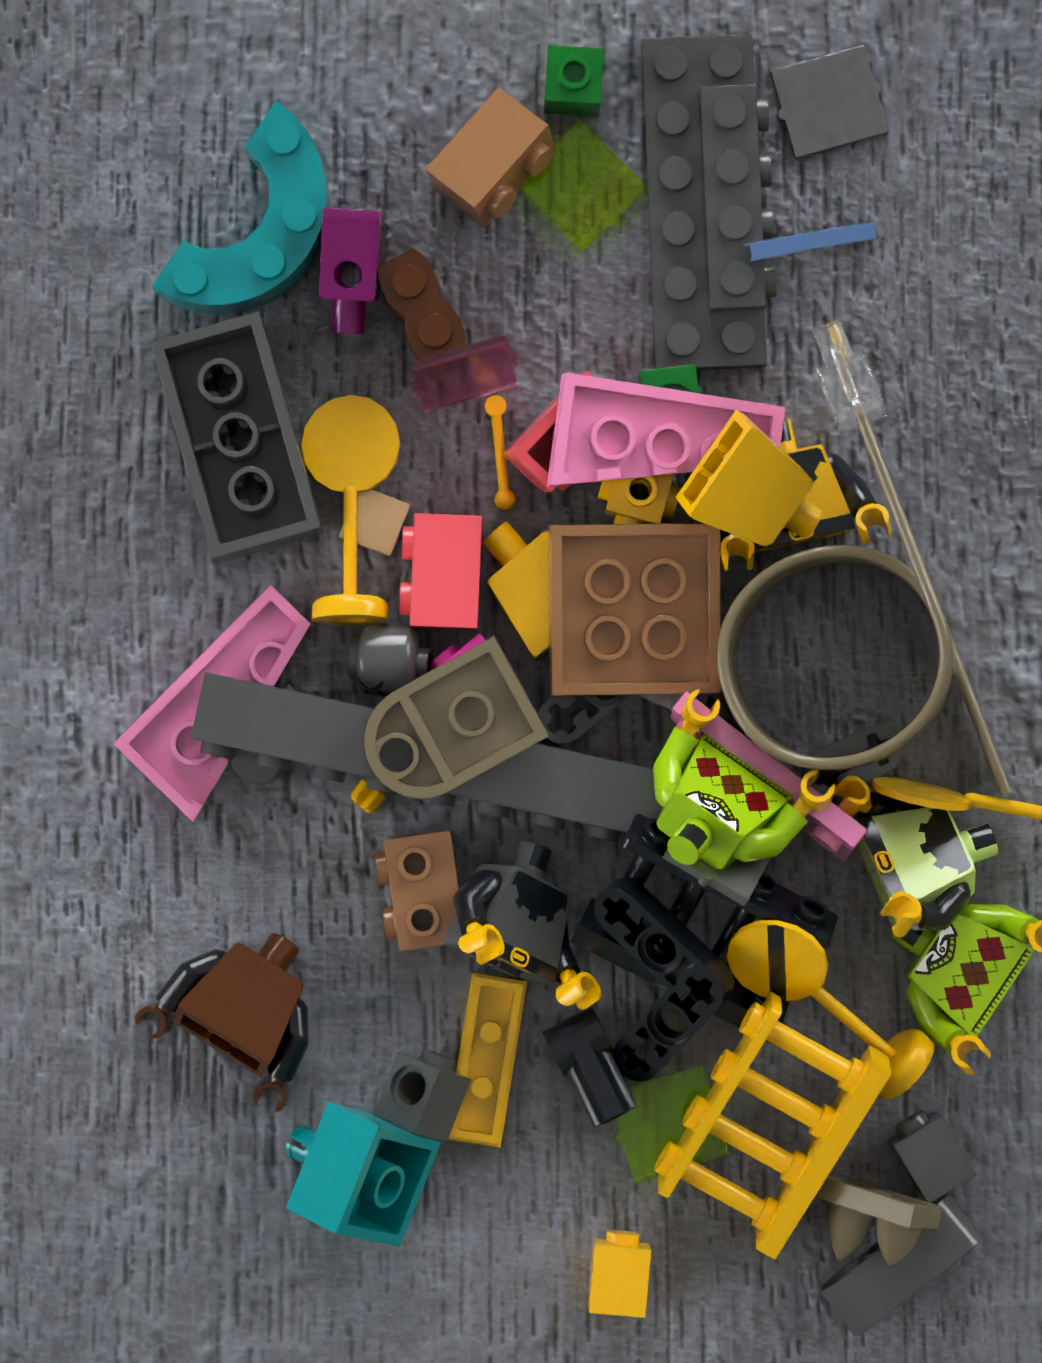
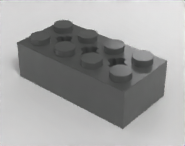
(203, 421)

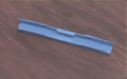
(812, 240)

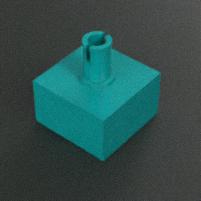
(359, 1174)

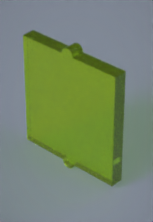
(583, 187)
(659, 1120)

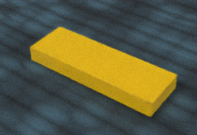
(488, 1057)

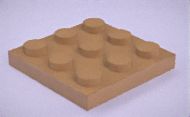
(634, 609)

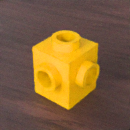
(633, 511)

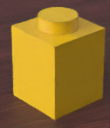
(619, 1275)

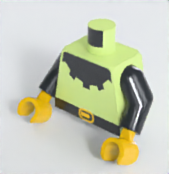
(915, 857)

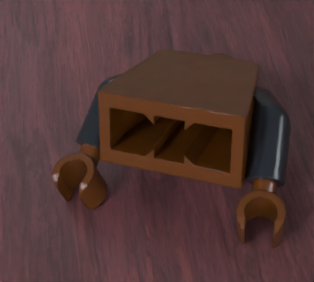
(242, 1009)

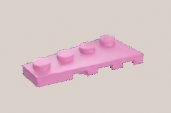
(640, 430)
(249, 650)
(829, 827)

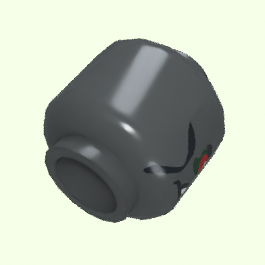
(387, 658)

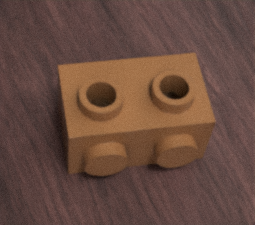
(492, 158)
(421, 888)

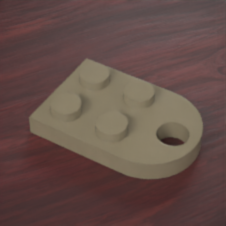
(456, 721)

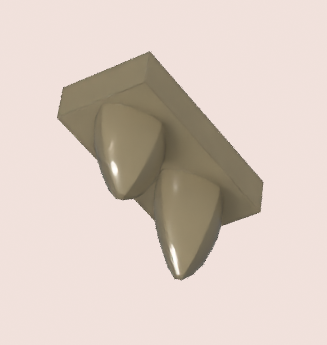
(857, 1202)

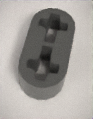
(852, 745)

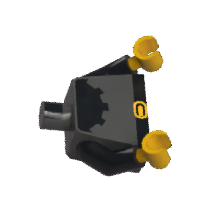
(520, 925)

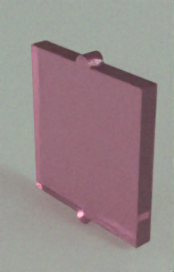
(464, 373)

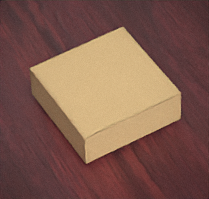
(379, 521)

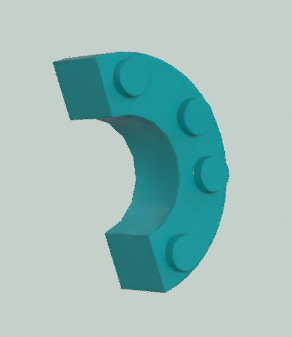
(278, 249)

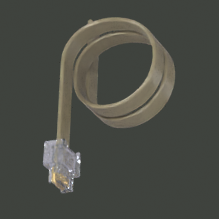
(853, 404)

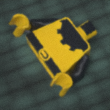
(834, 490)

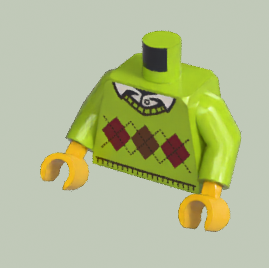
(719, 803)
(967, 972)

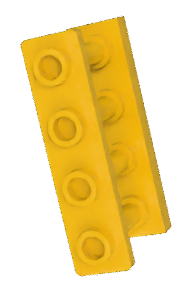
(800, 1171)

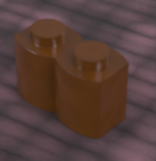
(415, 300)

